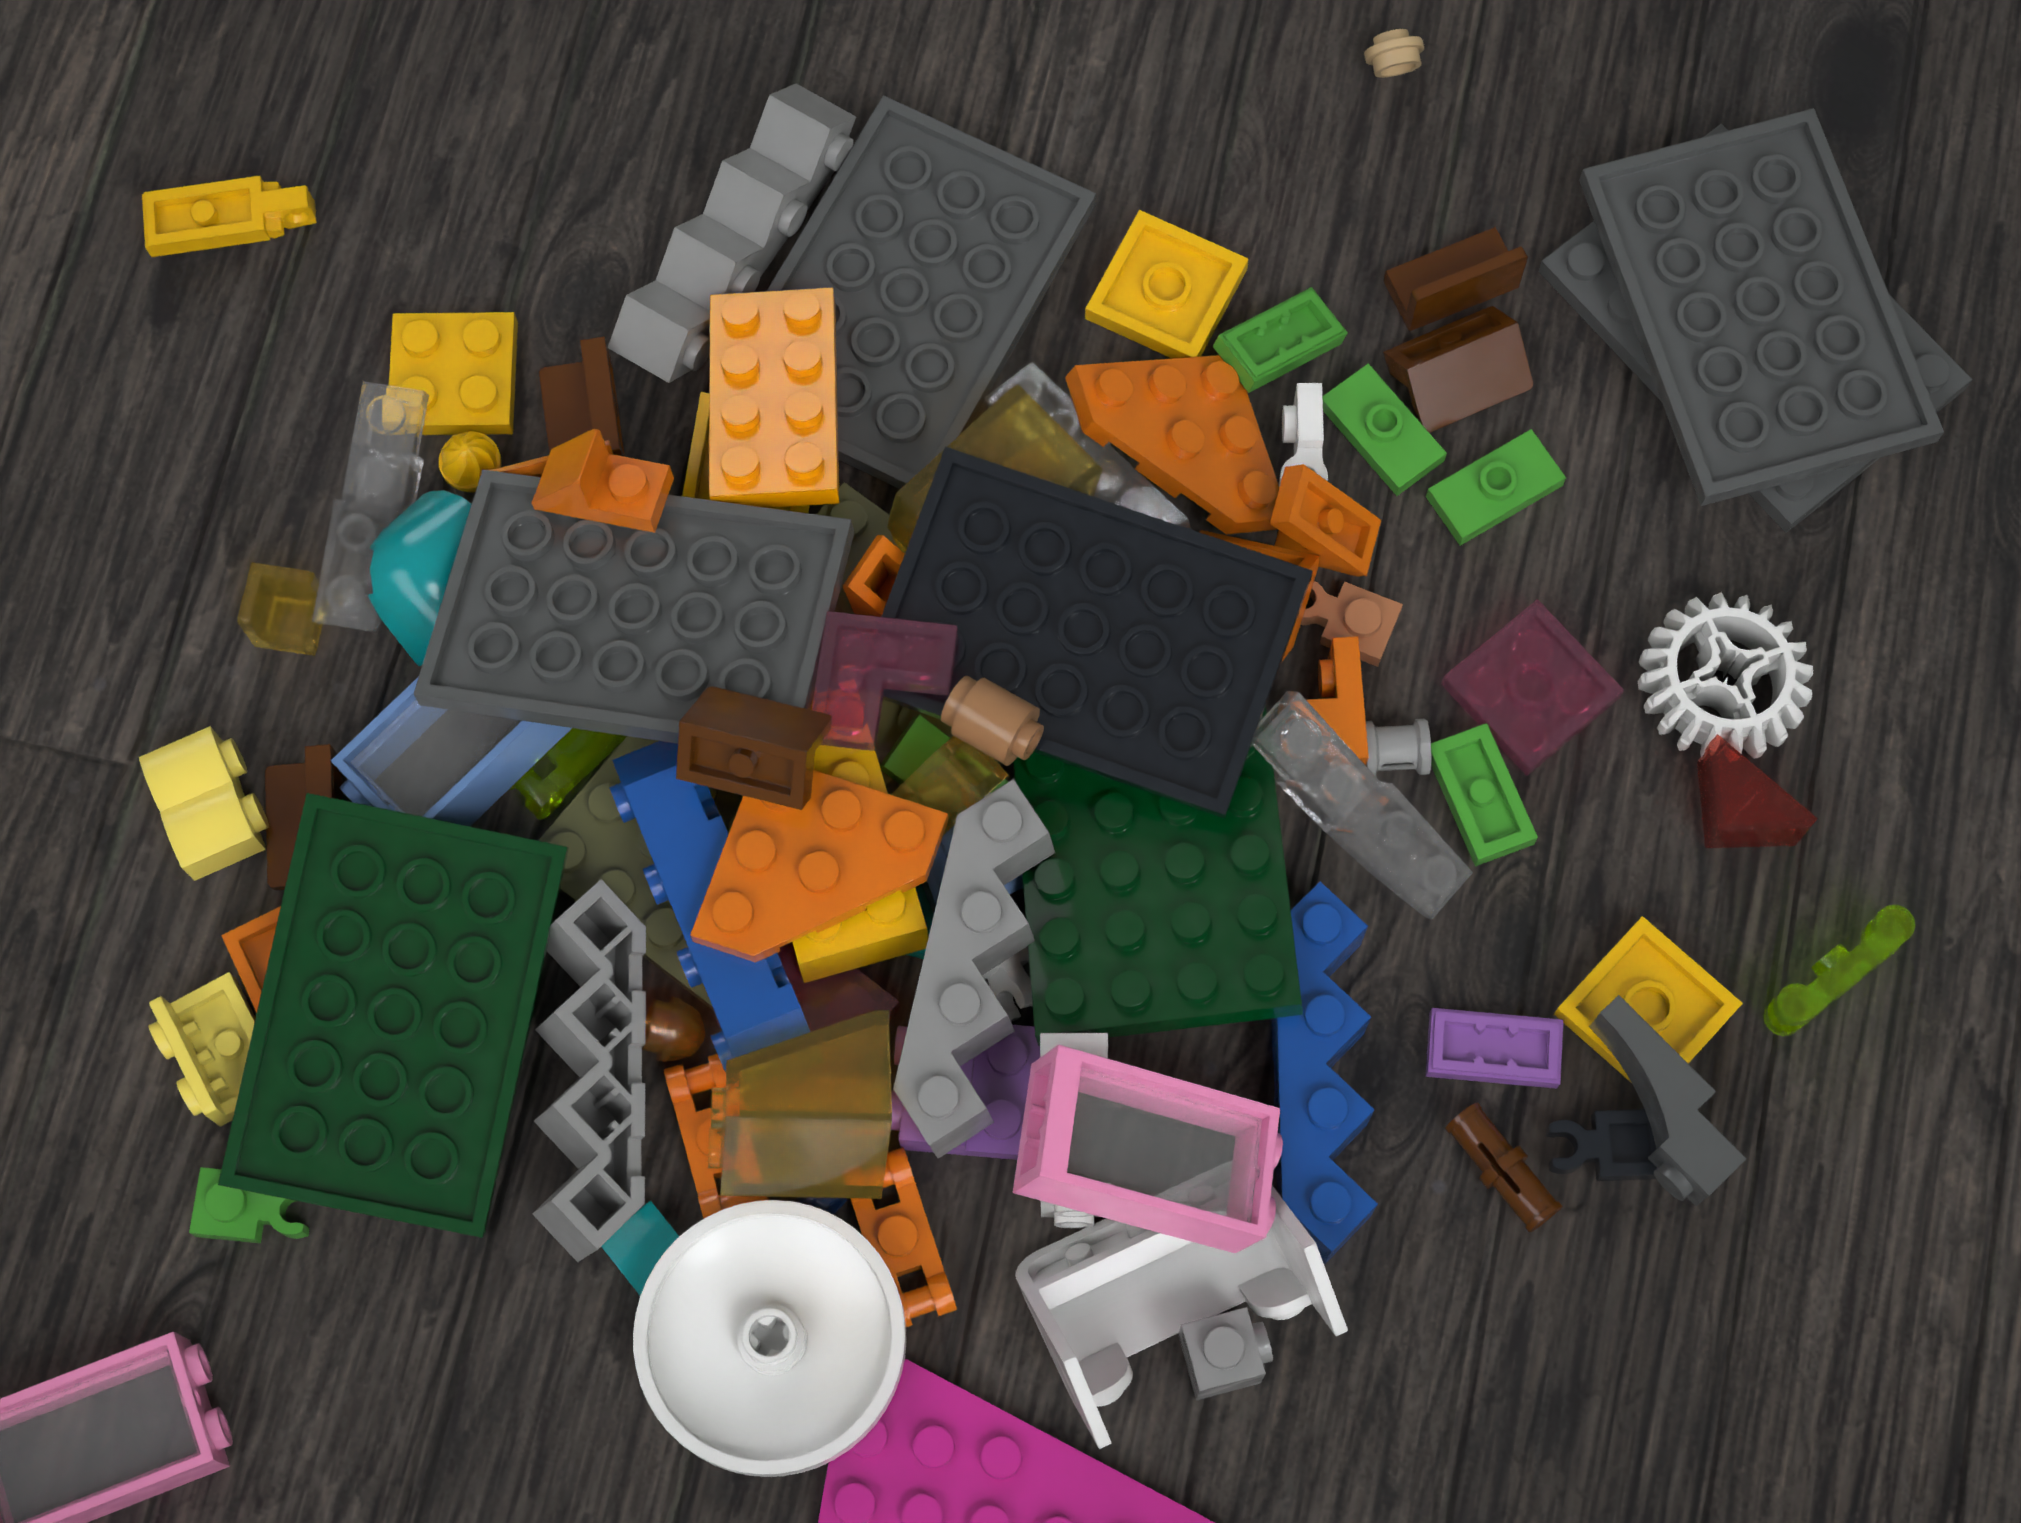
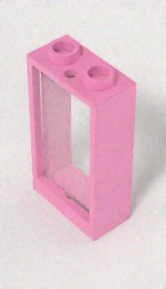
(1148, 1150)
(110, 1434)

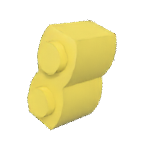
(204, 802)

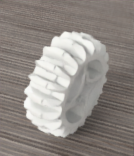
(1711, 632)

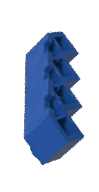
(685, 843)
(1315, 1104)

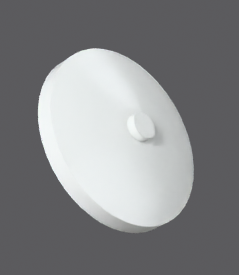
(769, 1338)

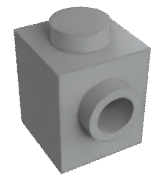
(1225, 1352)

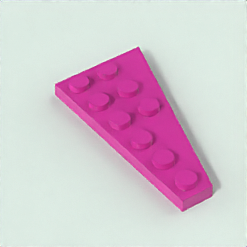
(967, 1461)

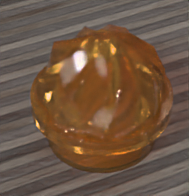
(673, 1030)

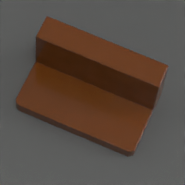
(1454, 278)
(1462, 367)
(582, 397)
(751, 746)
(285, 798)

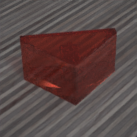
(1744, 804)

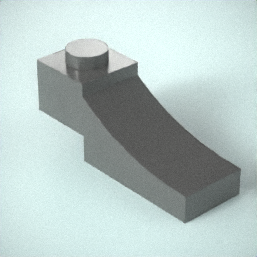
(1690, 1151)

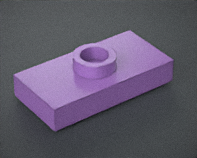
(1494, 1048)

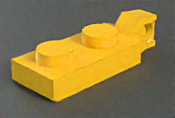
(222, 214)

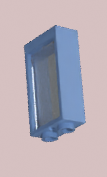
(440, 759)

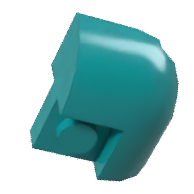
(414, 566)

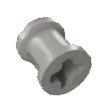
(1399, 747)

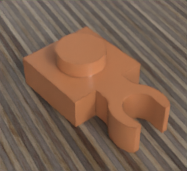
(1354, 614)

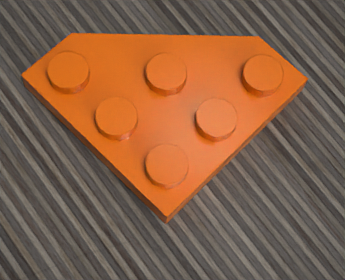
(1186, 430)
(814, 865)

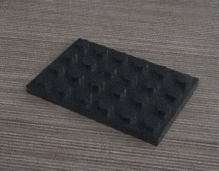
(1114, 623)

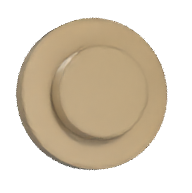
(1394, 53)

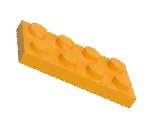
(773, 398)

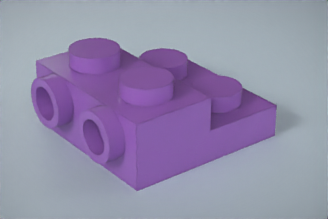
(1000, 1080)

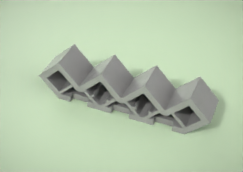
(746, 221)
(970, 934)
(601, 1040)

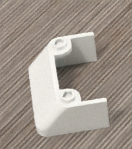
(1133, 1287)

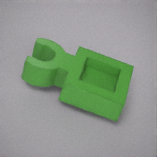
(238, 1213)

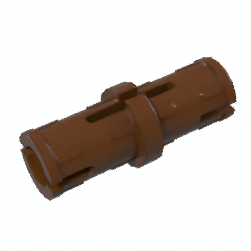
(1503, 1167)

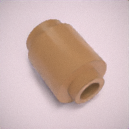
(992, 720)

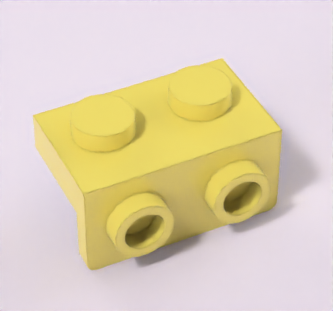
(210, 1040)

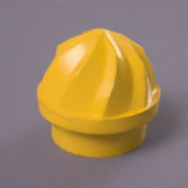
(465, 457)

